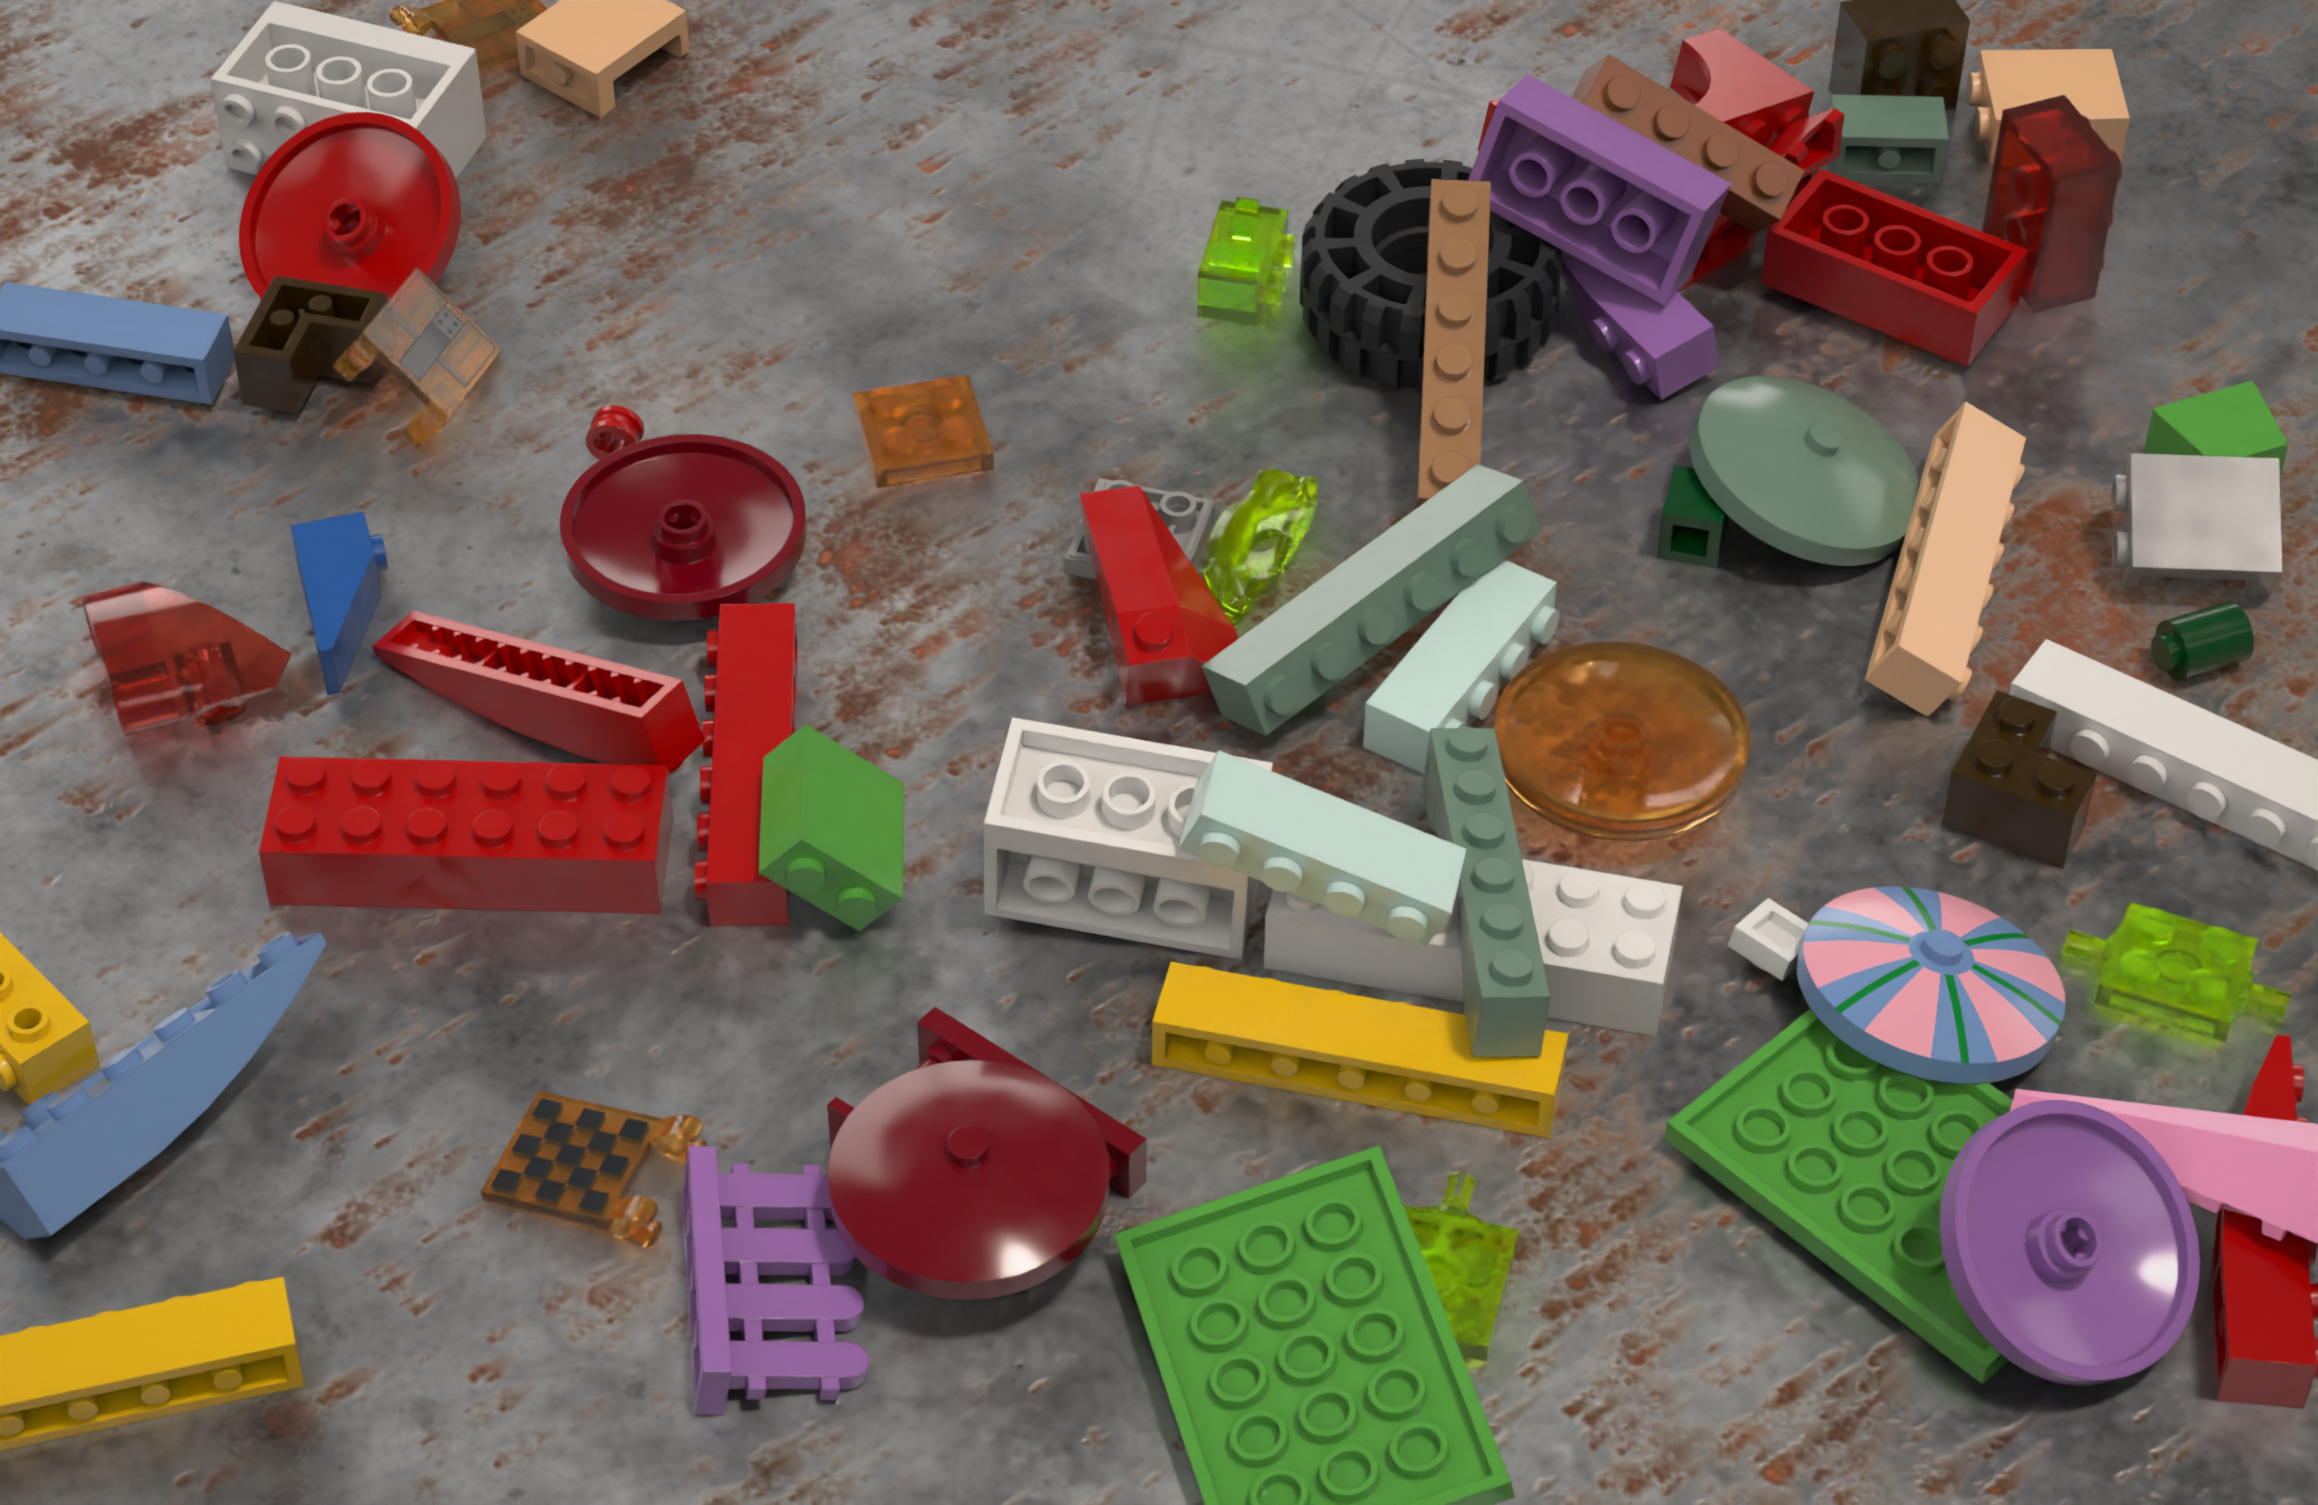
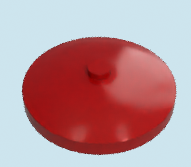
(351, 207)

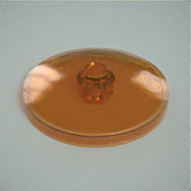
(1621, 741)

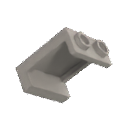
(2199, 519)

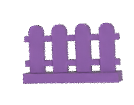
(758, 1307)

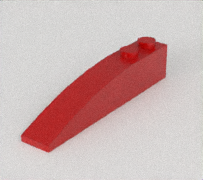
(548, 691)

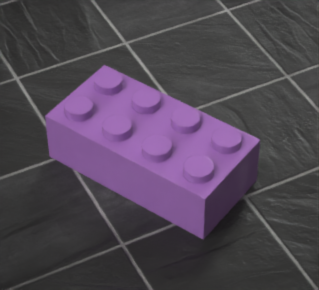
(1598, 189)

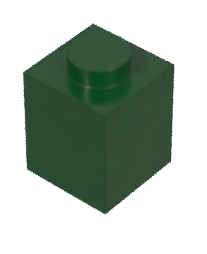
(1691, 522)

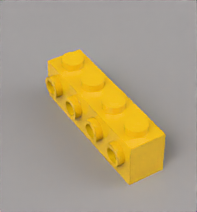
(41, 1033)

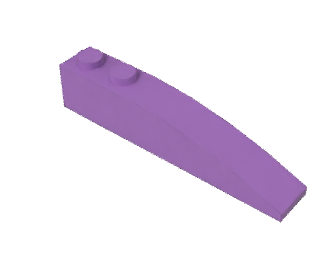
(1655, 342)

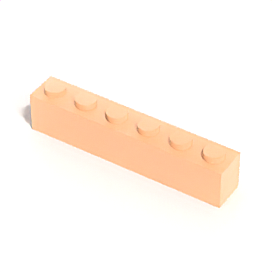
(1947, 561)

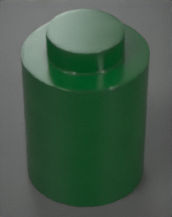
(2203, 641)

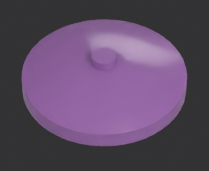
(2069, 1243)

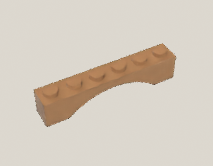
(1453, 333)

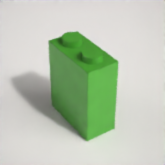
(832, 828)

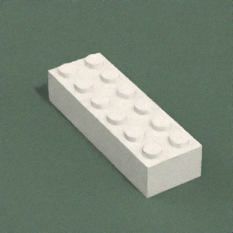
(1599, 937)

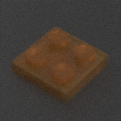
(923, 431)

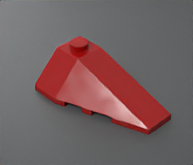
(1152, 599)

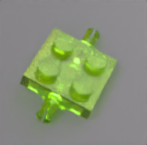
(2177, 972)
(1467, 1264)

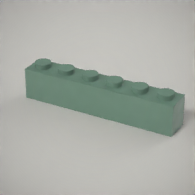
(1371, 599)

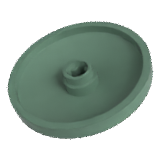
(1804, 470)

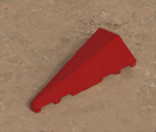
(1804, 143)

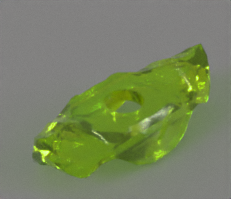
(1275, 507)

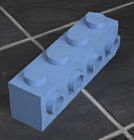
(114, 343)

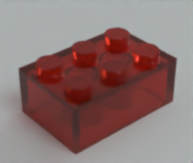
(2054, 197)

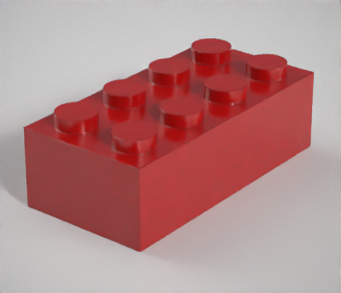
(1894, 267)

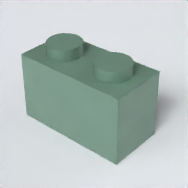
(1891, 138)

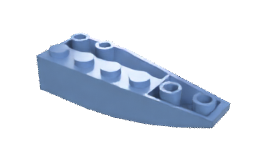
(145, 1096)

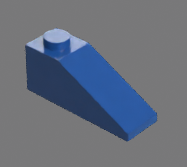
(340, 587)

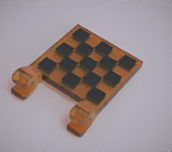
(582, 1161)

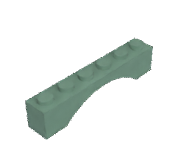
(1498, 934)

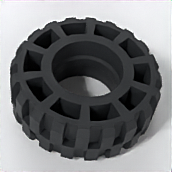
(1370, 304)

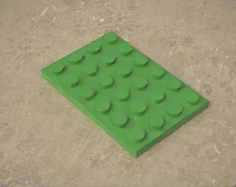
(1849, 1169)
(1311, 1347)

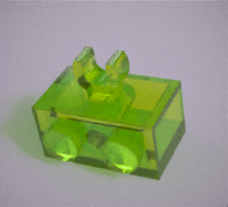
(1245, 263)

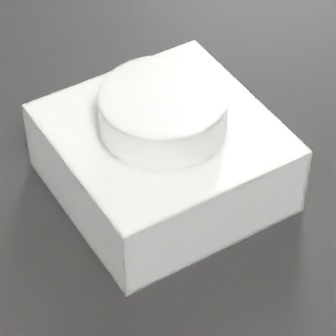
(1770, 938)

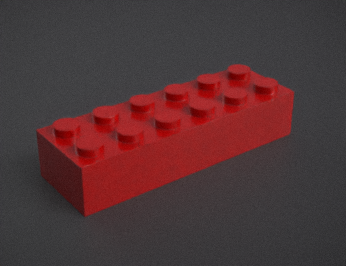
(467, 835)

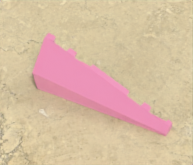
(2227, 1159)

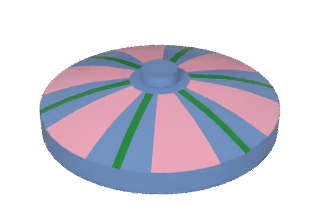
(1930, 984)

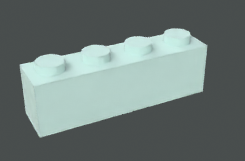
(1461, 662)
(1322, 848)

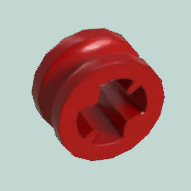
(613, 429)

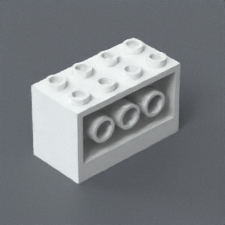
(320, 65)
(1091, 839)

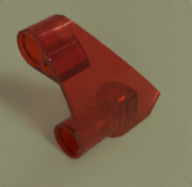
(177, 657)

